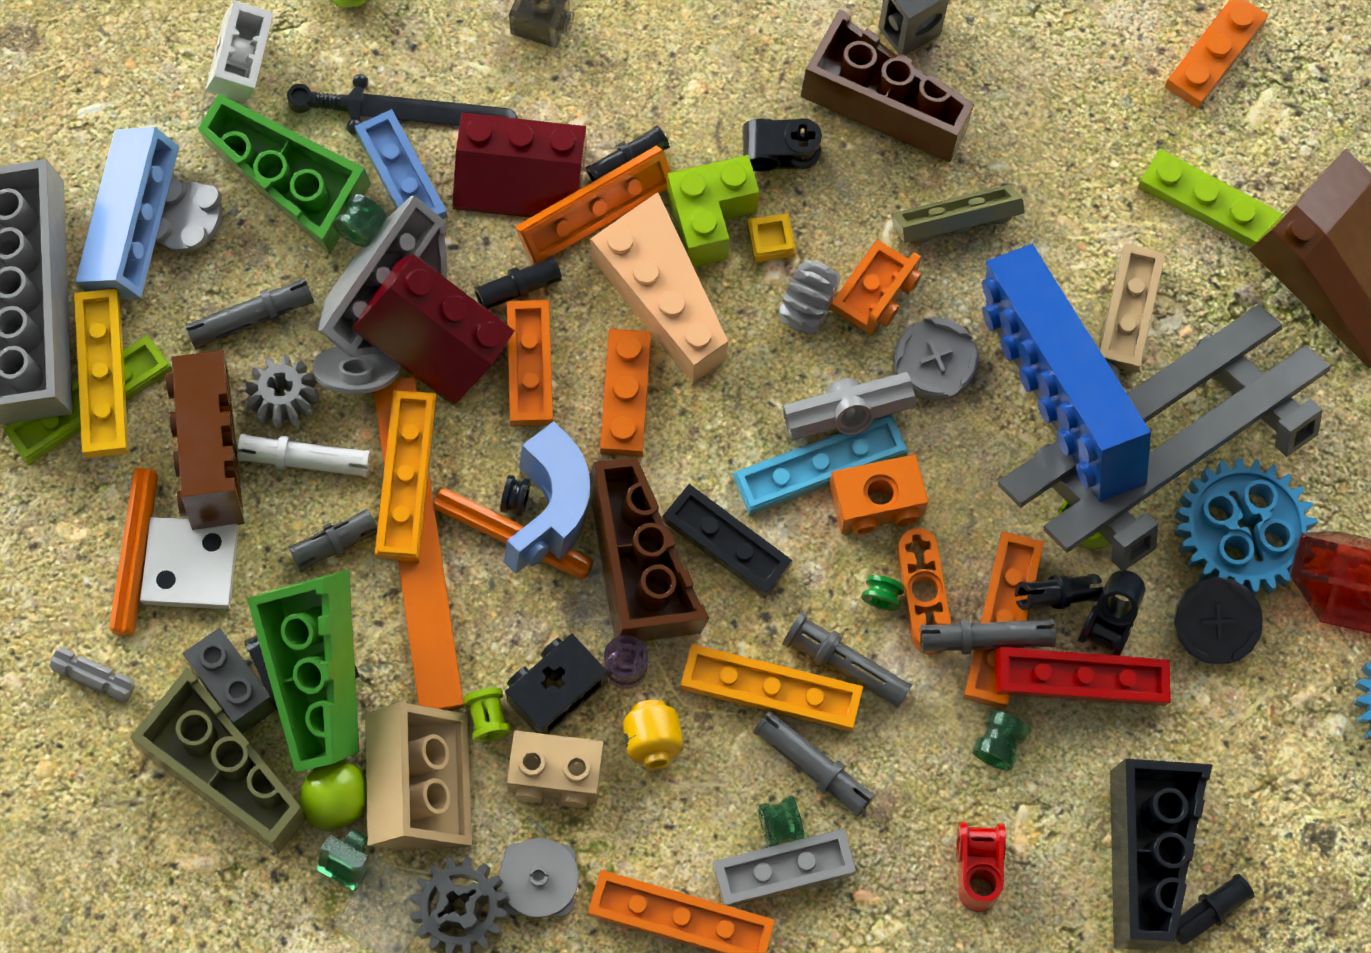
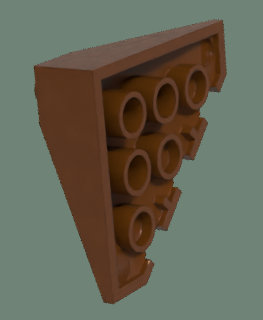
(1325, 251)

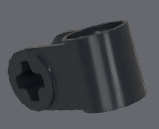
(776, 143)
(1113, 618)

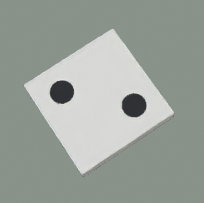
(189, 565)

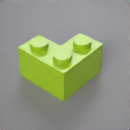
(705, 198)

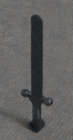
(359, 104)

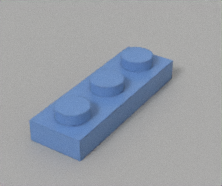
(397, 162)

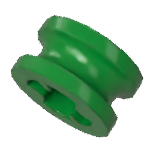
(883, 592)

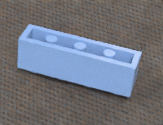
(128, 212)

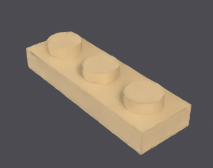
(1131, 306)

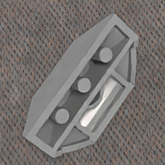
(406, 231)

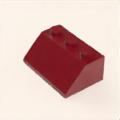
(516, 164)
(432, 329)

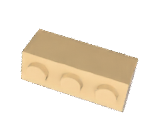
(417, 778)

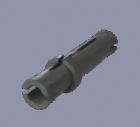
(249, 313)
(991, 635)
(814, 763)

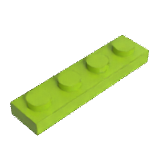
(1207, 198)

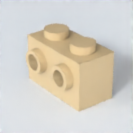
(555, 768)

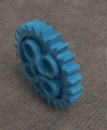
(1209, 536)

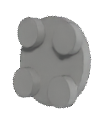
(189, 216)
(539, 878)

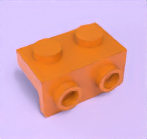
(875, 287)

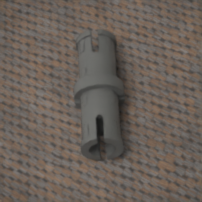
(333, 540)

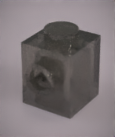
(541, 20)

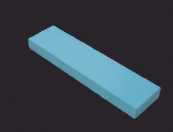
(811, 465)

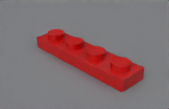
(1082, 676)

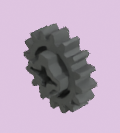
(475, 897)

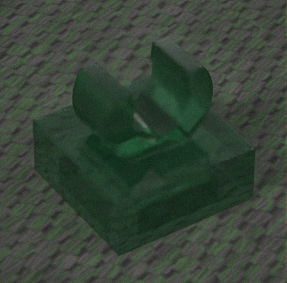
(344, 860)

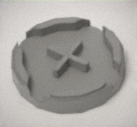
(937, 358)

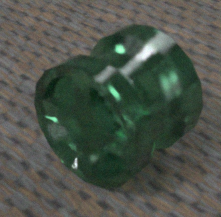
(359, 220)
(780, 821)

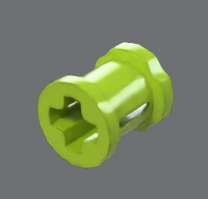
(478, 702)

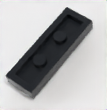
(727, 540)

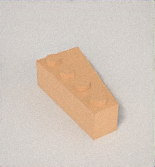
(659, 283)

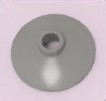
(354, 374)

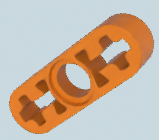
(907, 562)

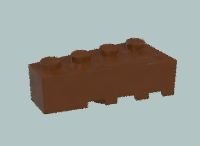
(642, 571)

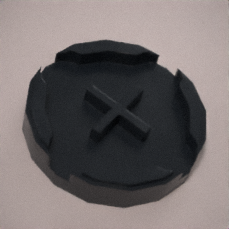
(1218, 620)

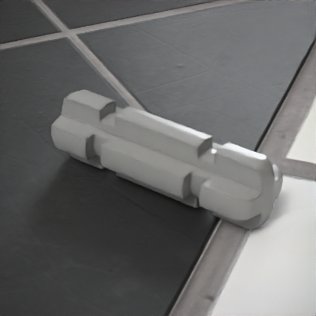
(92, 674)

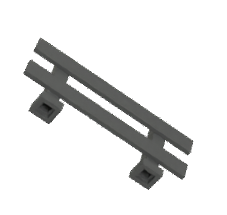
(1254, 398)

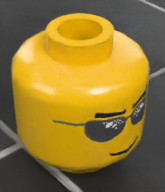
(652, 734)

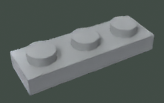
(784, 868)

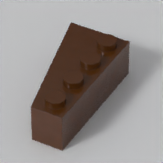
(884, 90)
(205, 440)

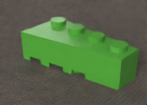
(285, 167)
(311, 666)

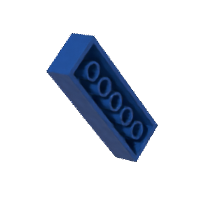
(1066, 373)

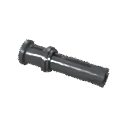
(894, 688)

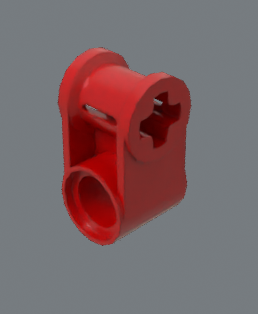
(982, 856)

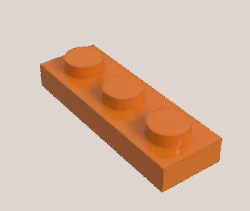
(1216, 51)
(530, 363)
(625, 392)

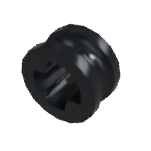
(515, 495)

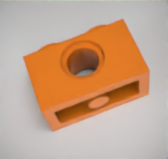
(895, 477)

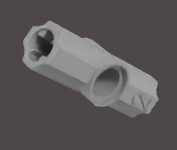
(849, 406)

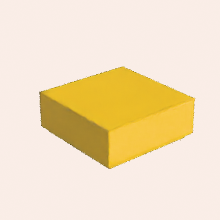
(771, 237)

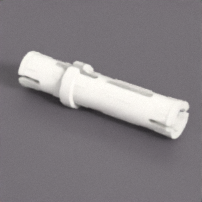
(288, 453)

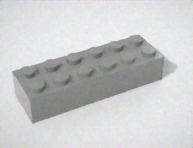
(33, 295)

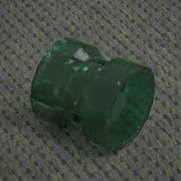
(1000, 740)

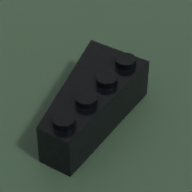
(1152, 844)

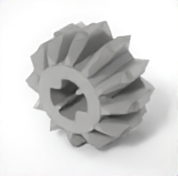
(809, 296)
(274, 378)

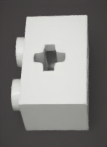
(239, 51)

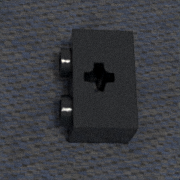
(548, 708)

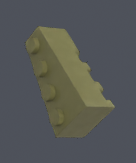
(211, 757)

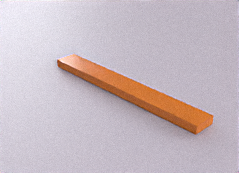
(425, 593)

